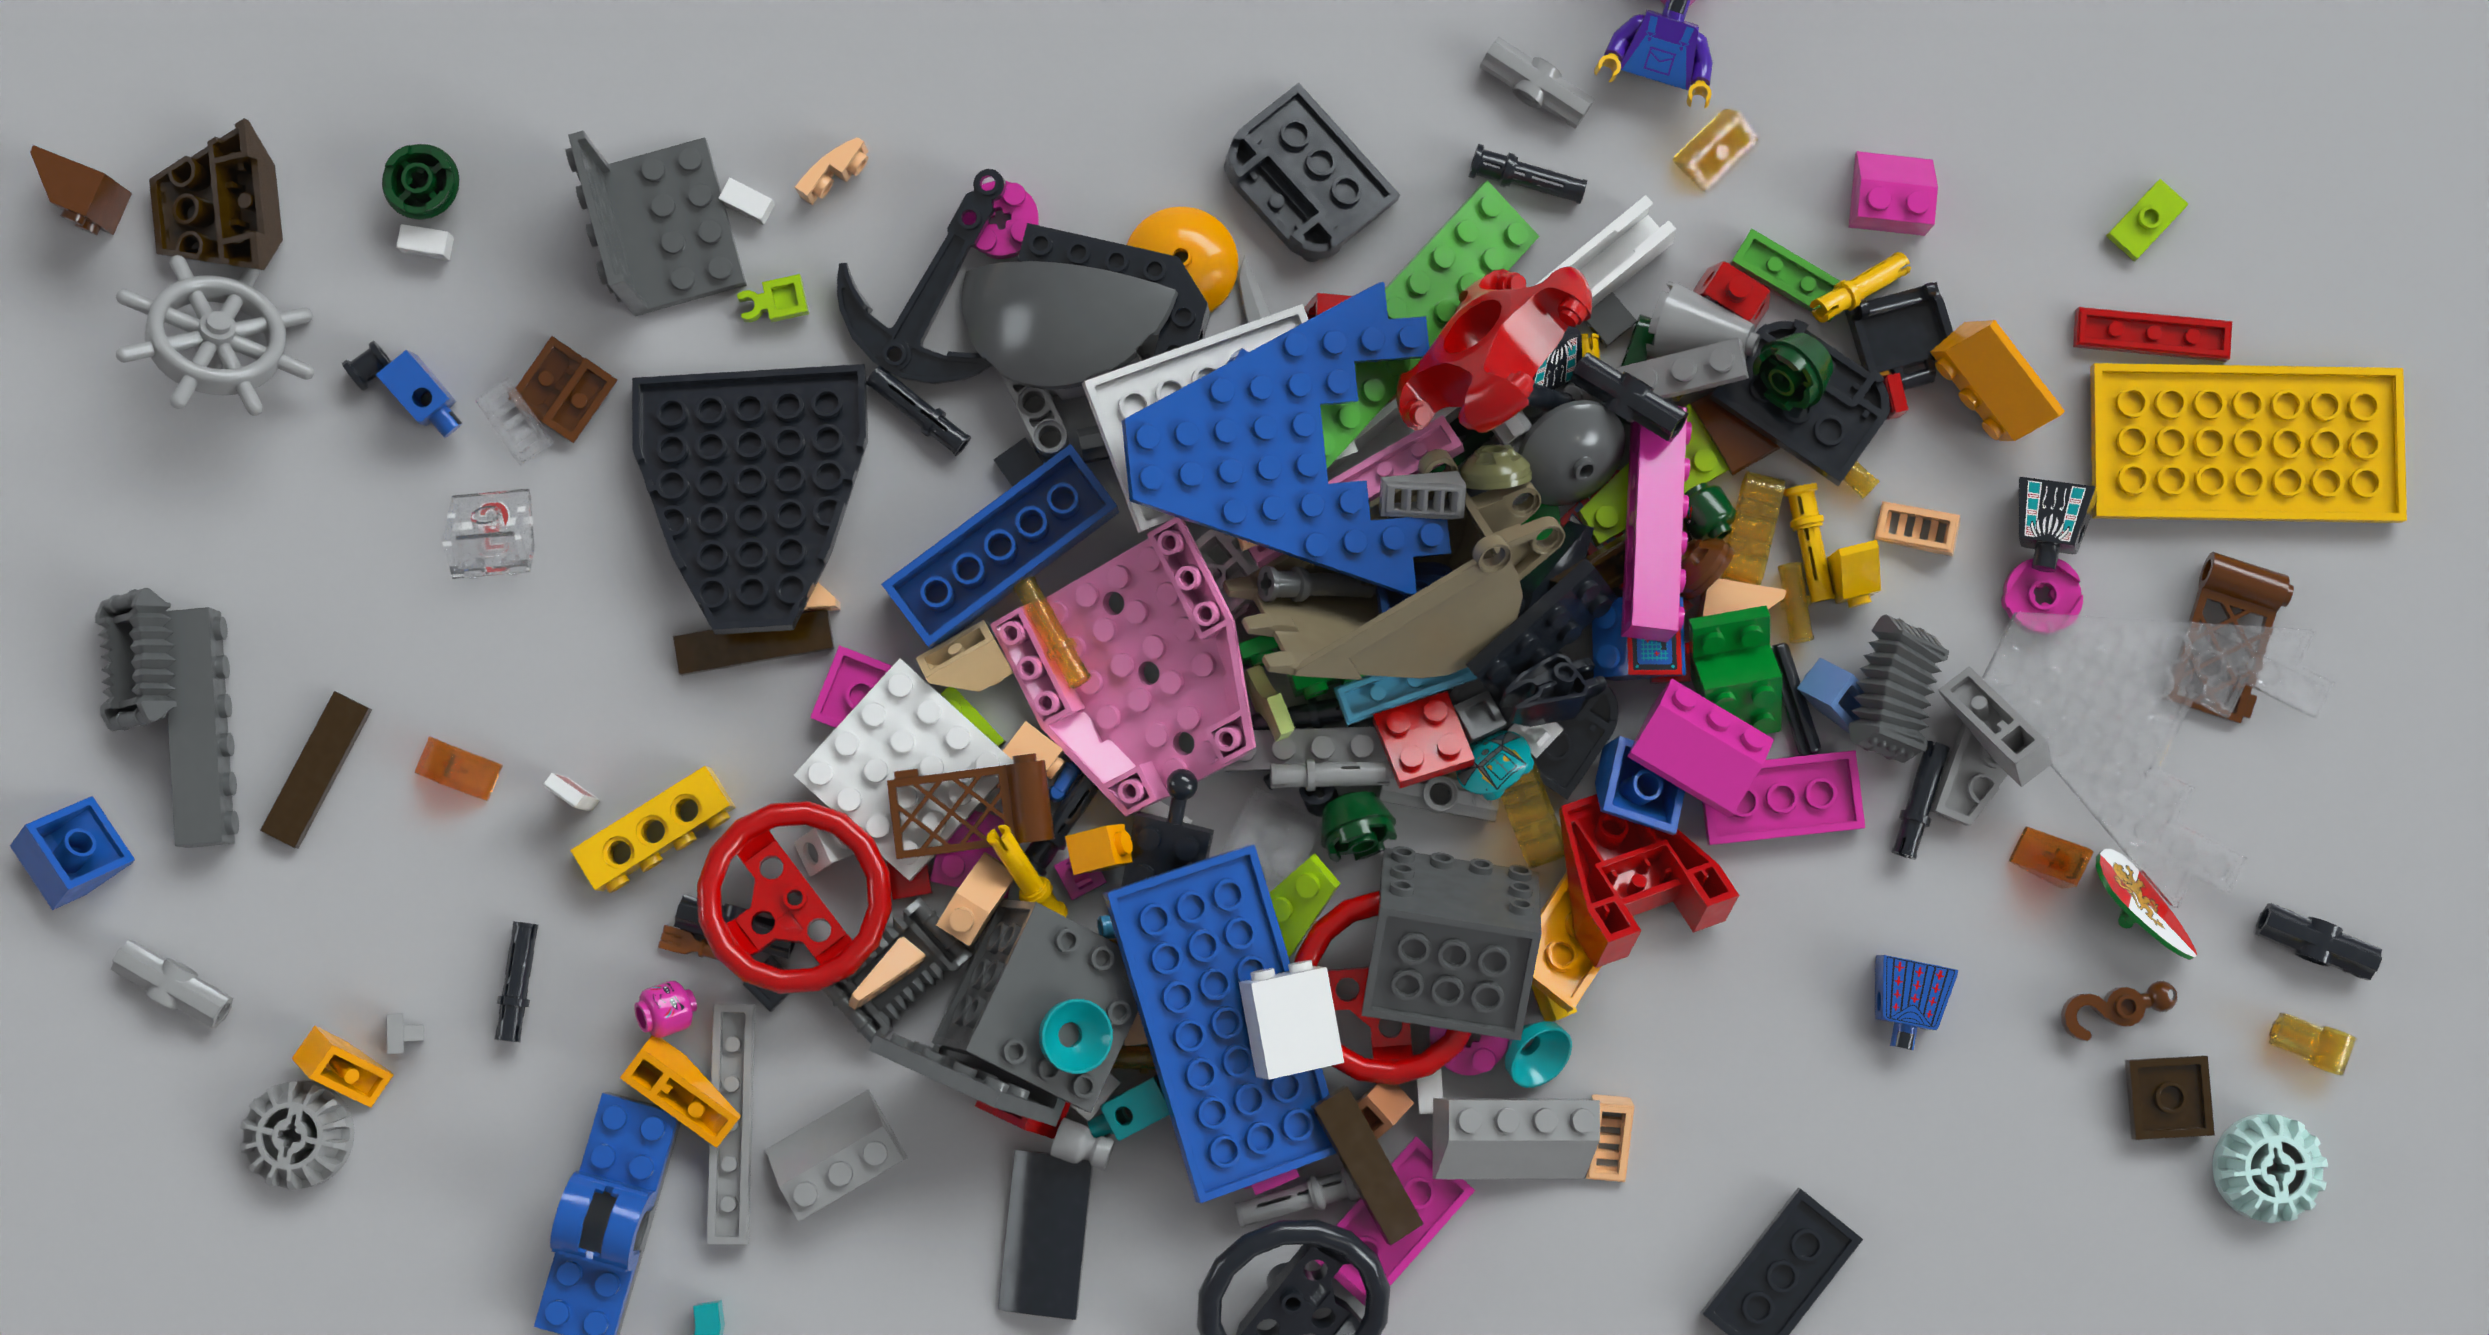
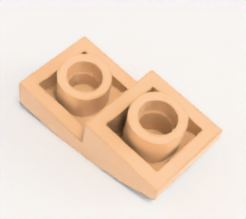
(842, 161)

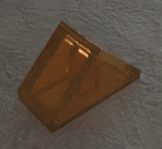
(458, 768)
(2051, 858)

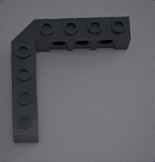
(1190, 312)

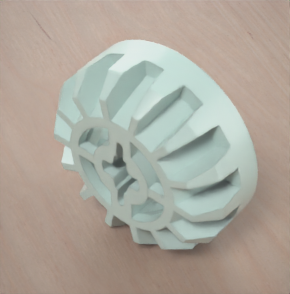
(2246, 1153)

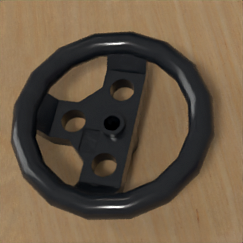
(1294, 1291)

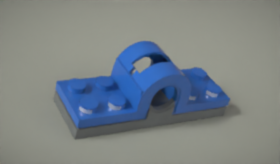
(606, 1218)

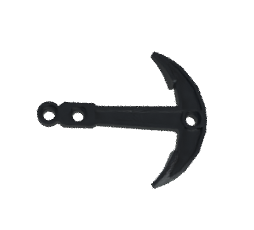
(924, 304)

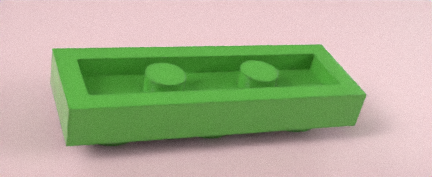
(1782, 270)

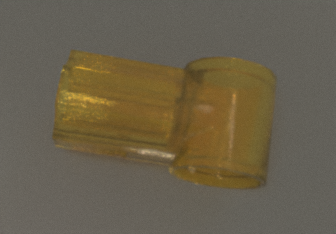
(2322, 1046)

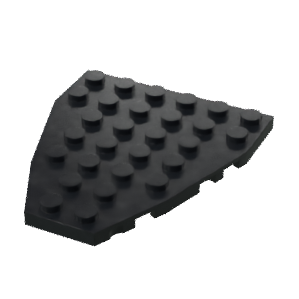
(751, 482)

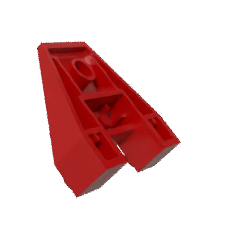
(1630, 869)

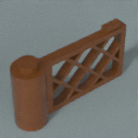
(2244, 588)
(1023, 798)

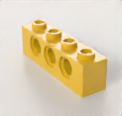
(596, 853)

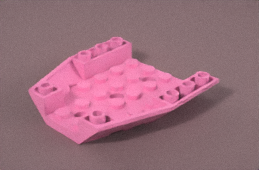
(1119, 722)

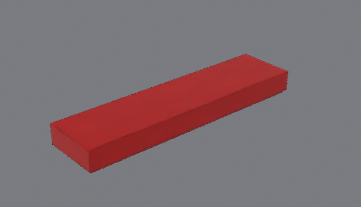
(2152, 334)

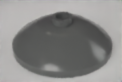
(1573, 451)

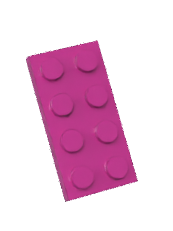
(1794, 800)
(1434, 1201)

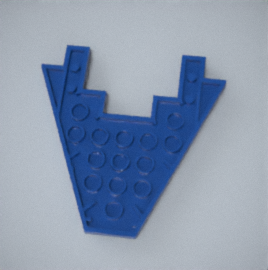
(1250, 449)

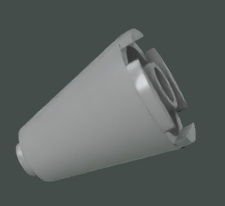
(1690, 321)

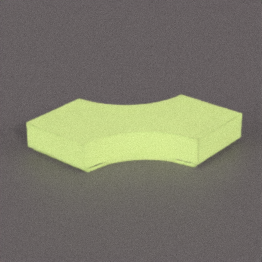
(1268, 703)

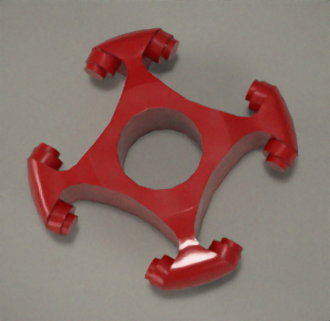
(1493, 348)

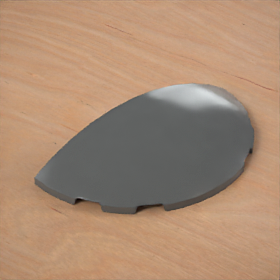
(1060, 320)

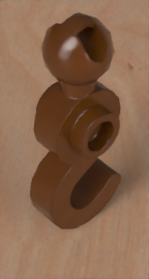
(2120, 1007)

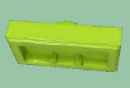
(2147, 220)

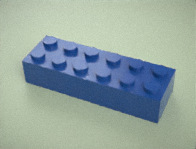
(1001, 547)

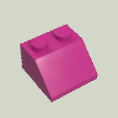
(1893, 194)

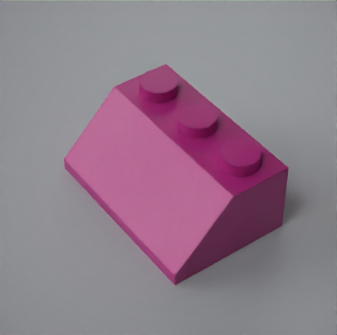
(1700, 747)

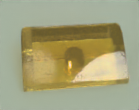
(1716, 148)

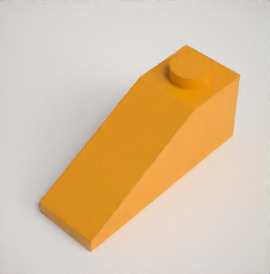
(681, 1090)

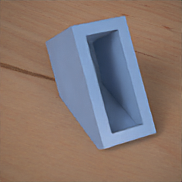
(1832, 692)

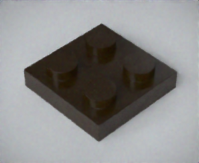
(2169, 1097)

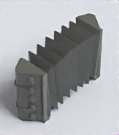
(136, 659)
(1896, 690)
(942, 954)

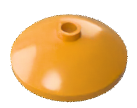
(1203, 238)

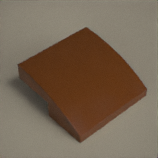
(564, 389)
(1733, 438)

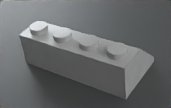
(1514, 1138)

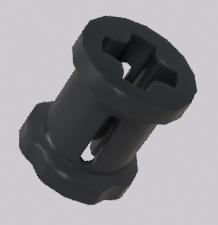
(366, 365)

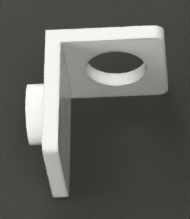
(828, 848)

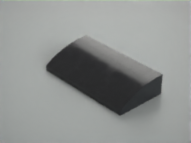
(1045, 1235)

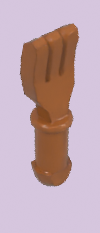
(684, 942)

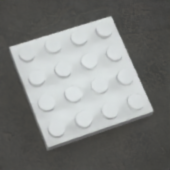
(899, 729)

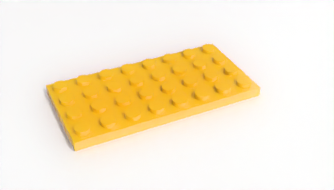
(2248, 443)

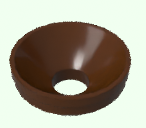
(1704, 564)

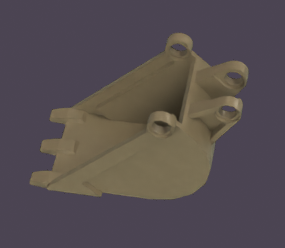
(1430, 630)

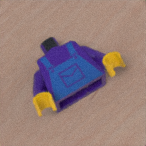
(1662, 50)

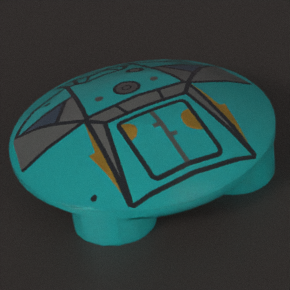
(1497, 764)

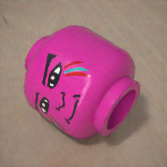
(665, 1009)

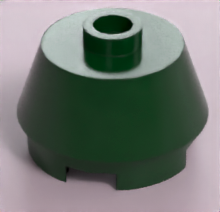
(420, 181)
(1794, 371)
(1356, 826)

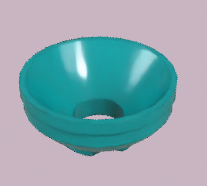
(1093, 1040)
(1543, 1058)

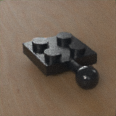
(1168, 842)

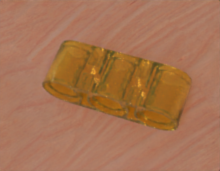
(1754, 527)
(1533, 820)

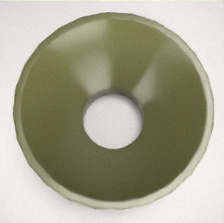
(1495, 468)

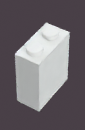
(1291, 1020)

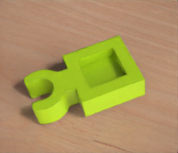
(781, 298)

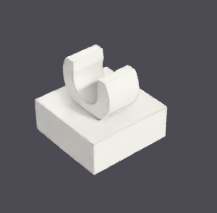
(1538, 736)

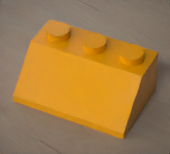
(1995, 380)

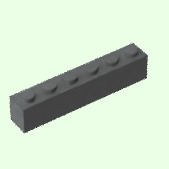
(199, 730)

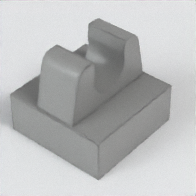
(398, 1033)

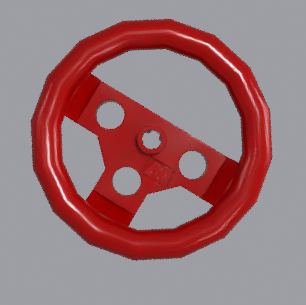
(737, 942)
(1392, 1055)

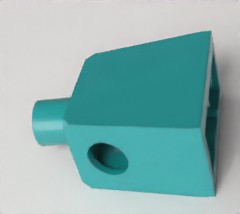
(1143, 1100)

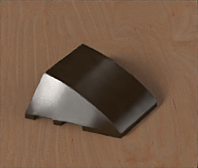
(220, 203)

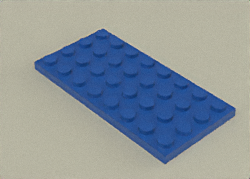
(1185, 951)

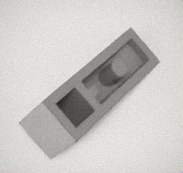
(1997, 726)

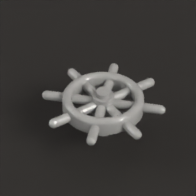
(214, 336)

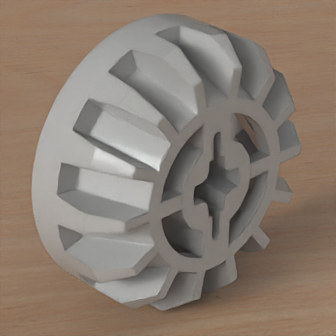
(316, 1115)

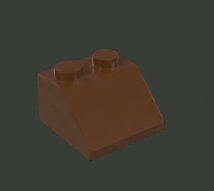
(83, 193)

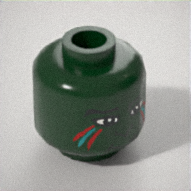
(1709, 512)

